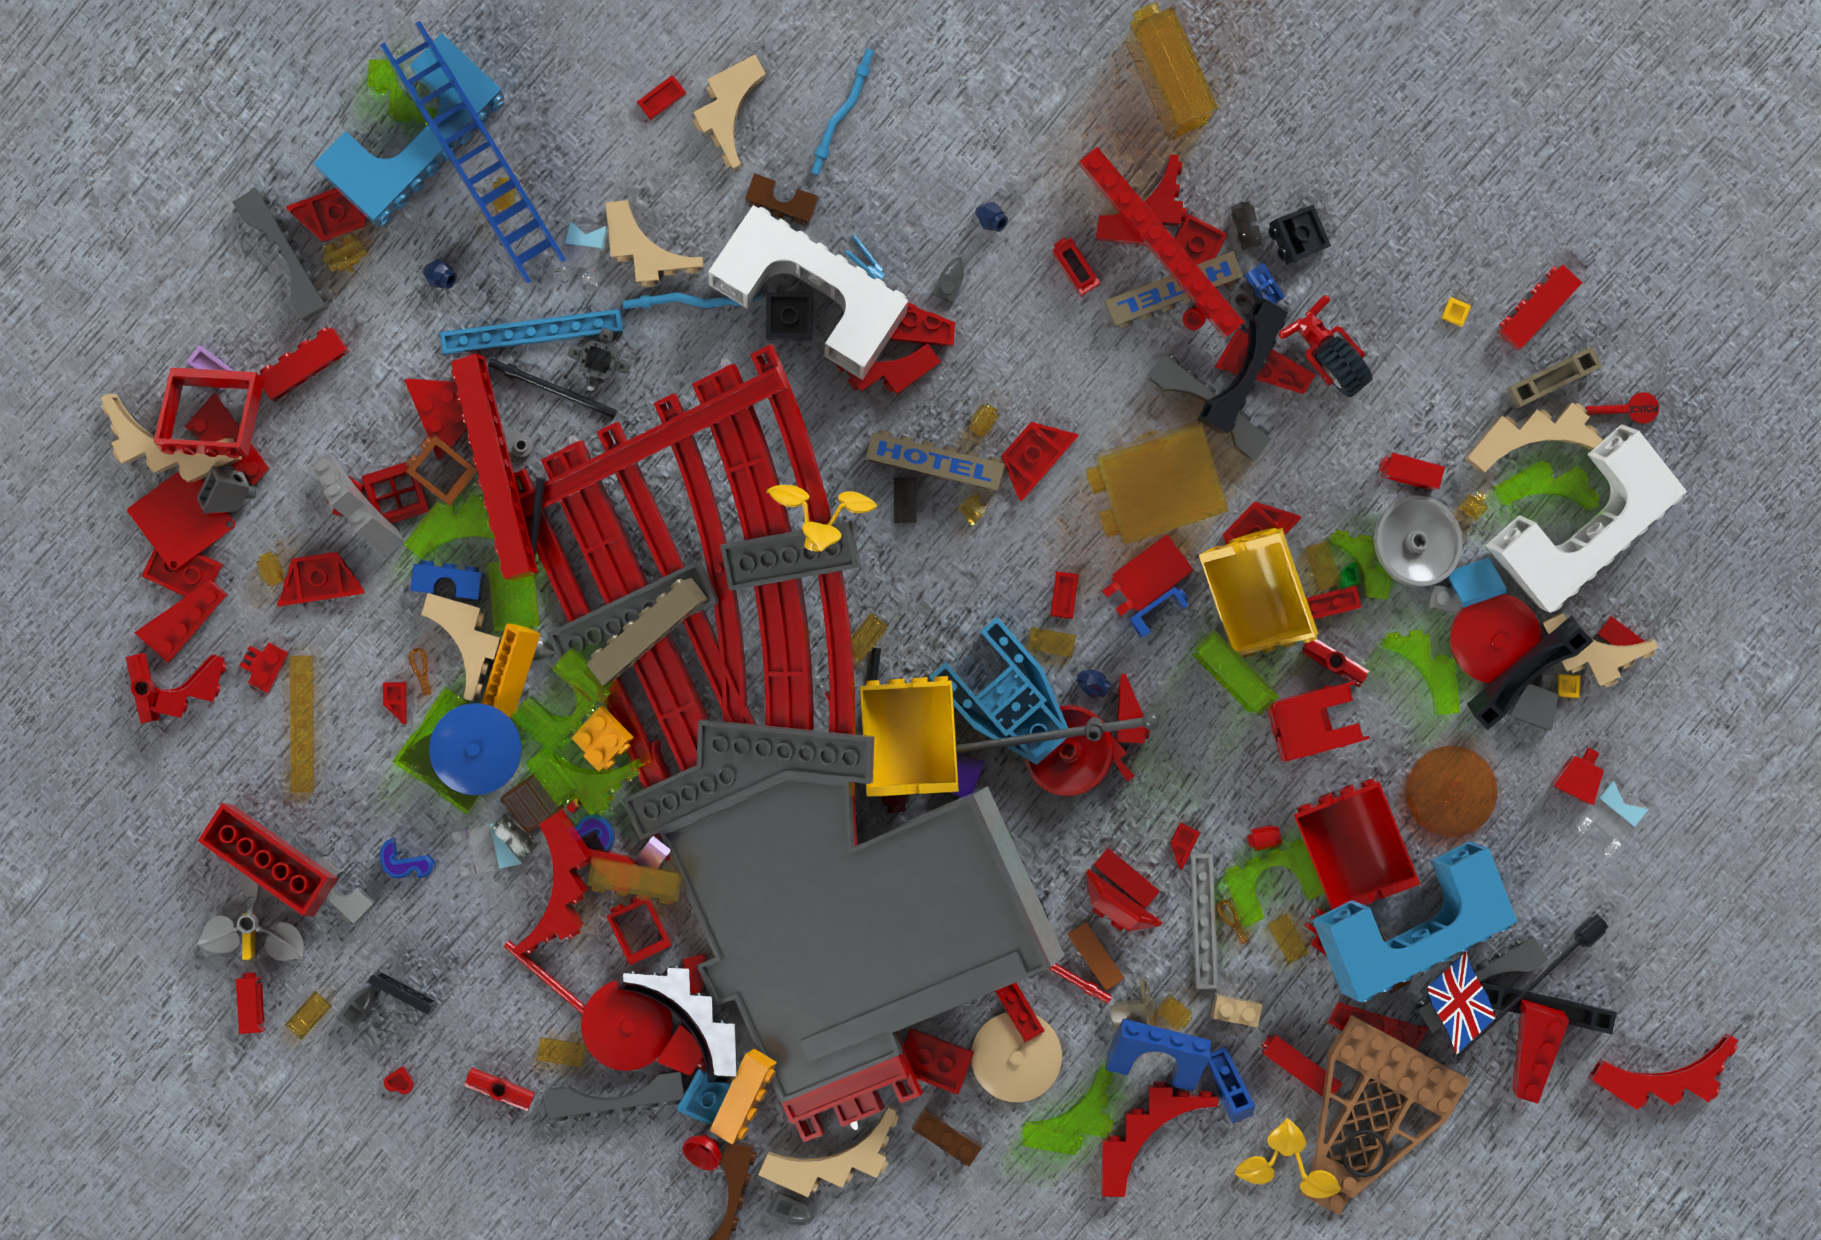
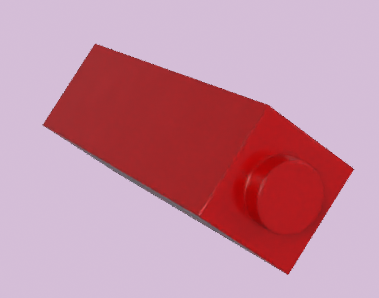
(1297, 1064)

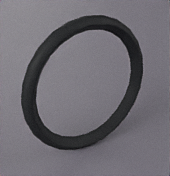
(1377, 1169)

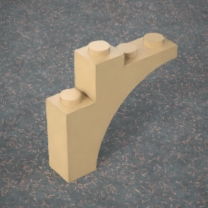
(720, 116)
(649, 260)
(475, 646)
(1602, 657)

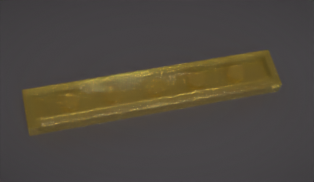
(302, 724)

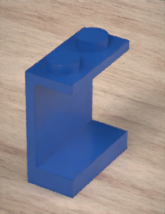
(1136, 620)

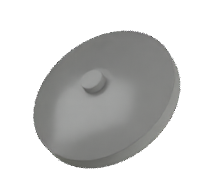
(1418, 541)

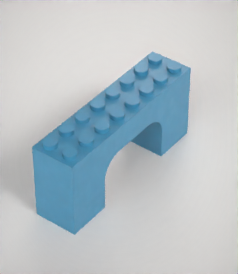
(384, 185)
(1470, 913)

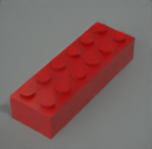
(267, 859)

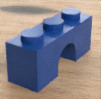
(467, 581)

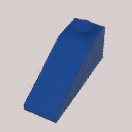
(1230, 1086)

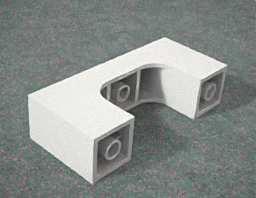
(770, 247)
(1639, 494)

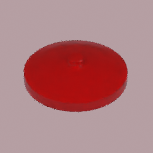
(1493, 636)
(1077, 762)
(624, 1028)

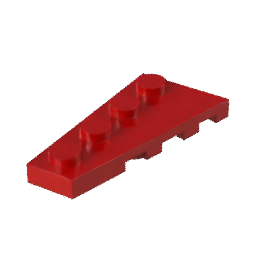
(1277, 370)
(216, 423)
(178, 624)
(1398, 1029)

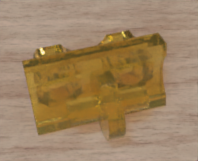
(346, 256)

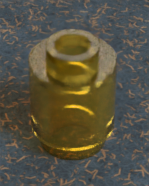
(505, 200)
(983, 420)
(270, 569)

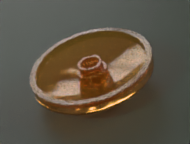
(1451, 791)

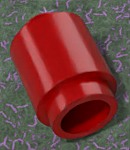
(1264, 837)

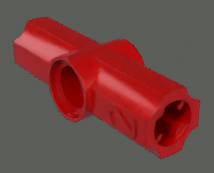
(1347, 669)
(140, 672)
(513, 1095)

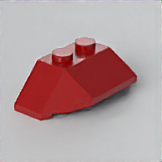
(1117, 906)

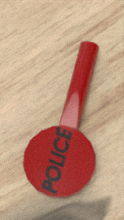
(1641, 408)

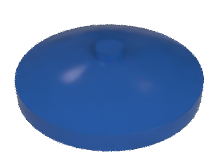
(475, 749)

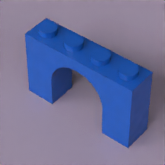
(1138, 1038)

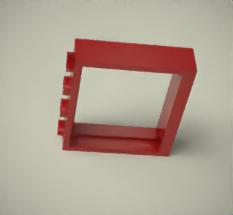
(208, 378)

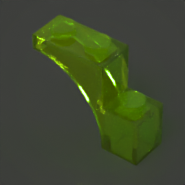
(383, 79)
(1375, 581)

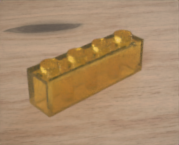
(634, 879)

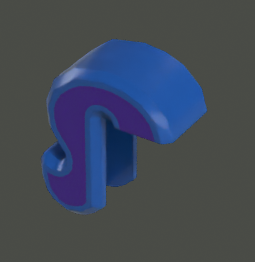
(600, 825)
(404, 867)

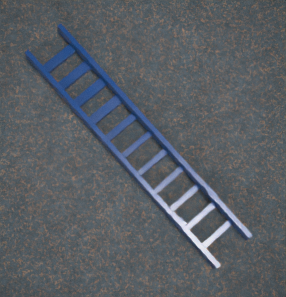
(495, 193)

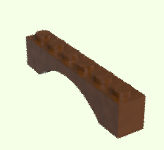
(735, 1164)

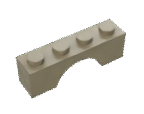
(1553, 377)

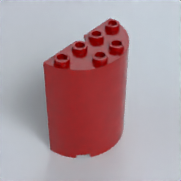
(1356, 845)

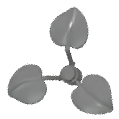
(221, 935)

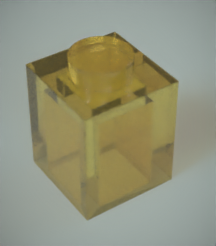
(1174, 1012)

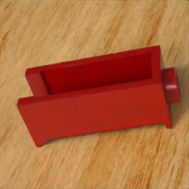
(1062, 246)
(250, 1003)

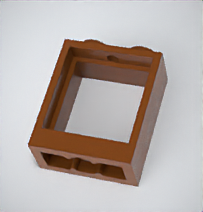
(457, 486)

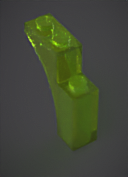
(1539, 480)
(1438, 673)

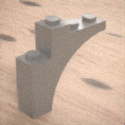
(353, 505)

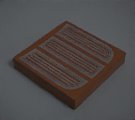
(530, 803)

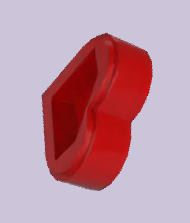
(399, 1081)

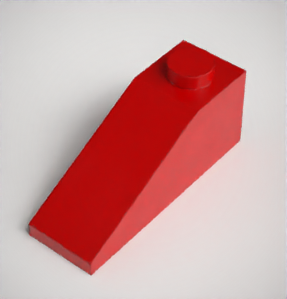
(1129, 709)

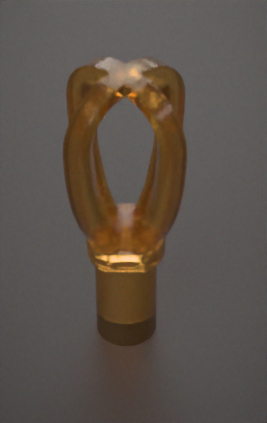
(422, 678)
(1237, 926)

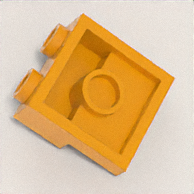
(602, 739)

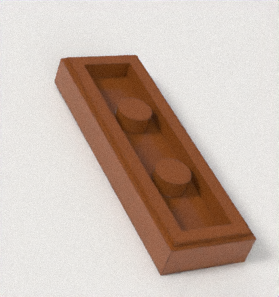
(1095, 956)

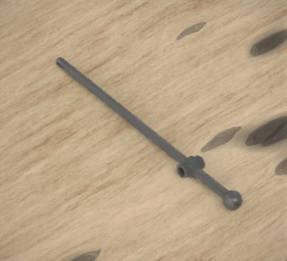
(1093, 730)

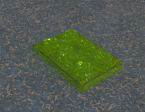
(513, 600)

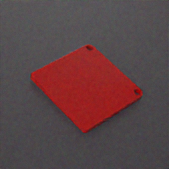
(175, 520)

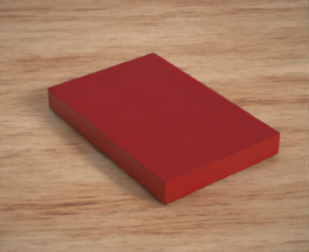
(186, 578)
(937, 1060)

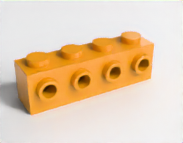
(743, 1096)

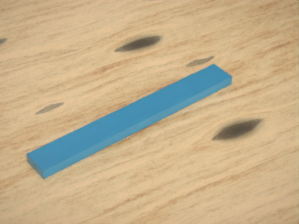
(530, 332)

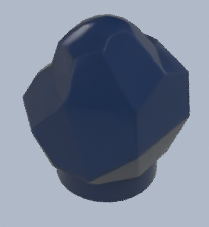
(991, 216)
(440, 274)
(1093, 683)

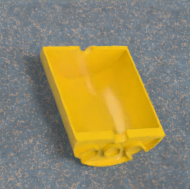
(1258, 593)
(912, 736)

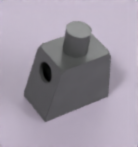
(224, 491)
(1536, 704)

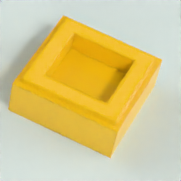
(1456, 312)
(1568, 685)

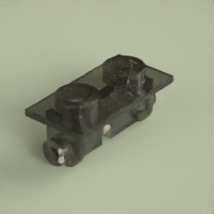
(1248, 235)
(522, 843)

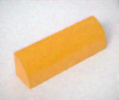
(511, 668)

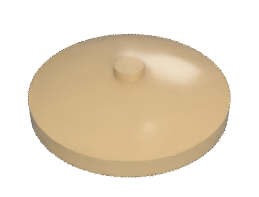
(1011, 1067)

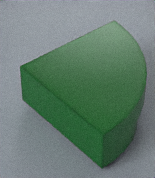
(1349, 576)

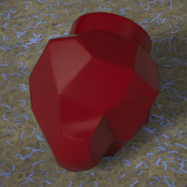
(895, 803)

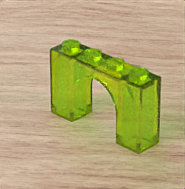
(552, 729)
(1242, 880)

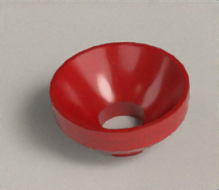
(702, 1152)

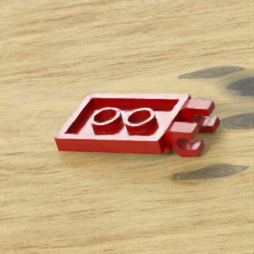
(1149, 575)

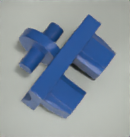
(1264, 284)

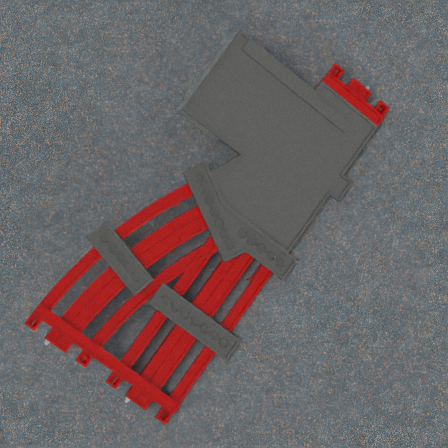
(806, 928)

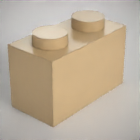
(1236, 1010)

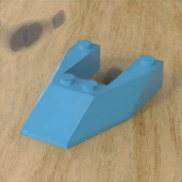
(1013, 703)

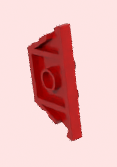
(328, 215)
(438, 410)
(1034, 455)
(1259, 518)
(318, 579)

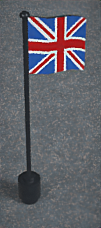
(1464, 1003)

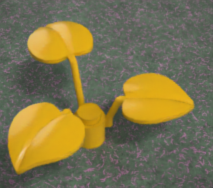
(819, 535)
(1288, 1140)

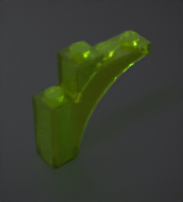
(444, 526)
(568, 781)
(1086, 1117)

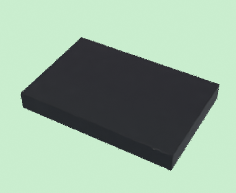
(403, 992)

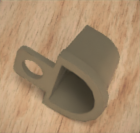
(1137, 1010)

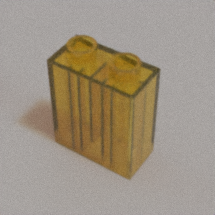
(1169, 70)
(1157, 483)

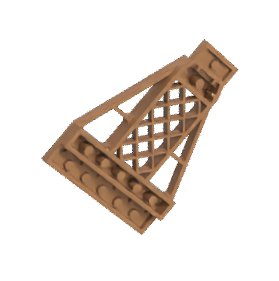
(1401, 1070)

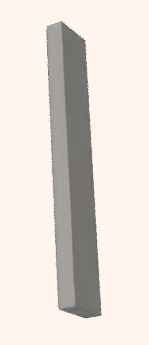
(1204, 921)

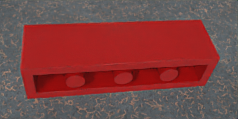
(1542, 304)
(303, 363)

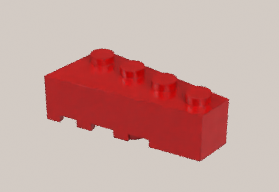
(1537, 1046)

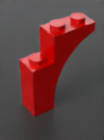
(897, 373)

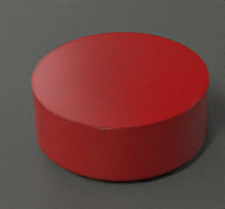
(1193, 319)

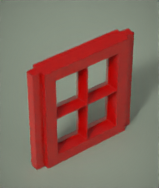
(389, 474)

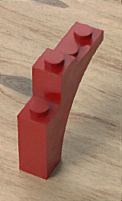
(1161, 202)

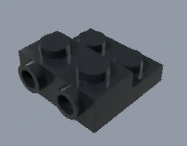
(1298, 234)

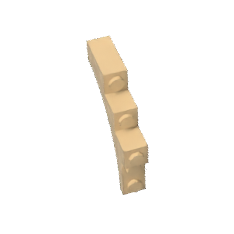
(1505, 436)
(137, 442)
(865, 1156)

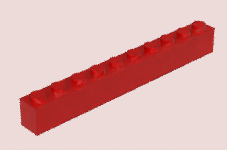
(1160, 242)
(494, 467)

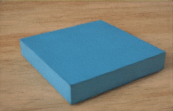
(1476, 582)
(703, 1098)

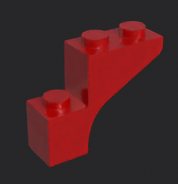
(201, 685)

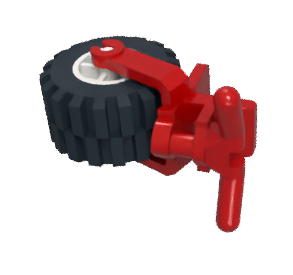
(1337, 358)

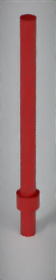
(545, 977)
(1089, 988)

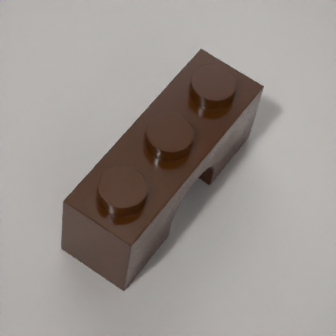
(800, 208)
(946, 1137)

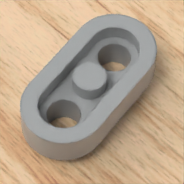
(513, 438)

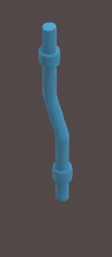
(862, 72)
(646, 301)

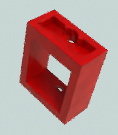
(1411, 471)
(641, 954)

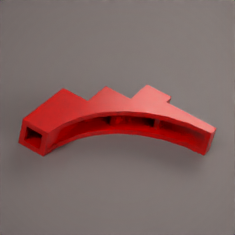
(566, 852)
(1668, 1086)
(1139, 1125)

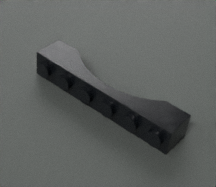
(1263, 326)
(1561, 644)
(1578, 1013)

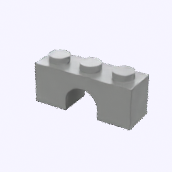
(352, 906)

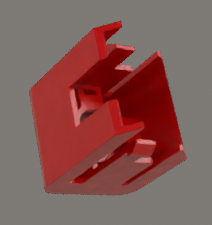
(1303, 723)

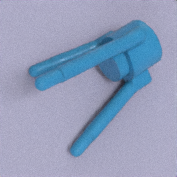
(873, 272)

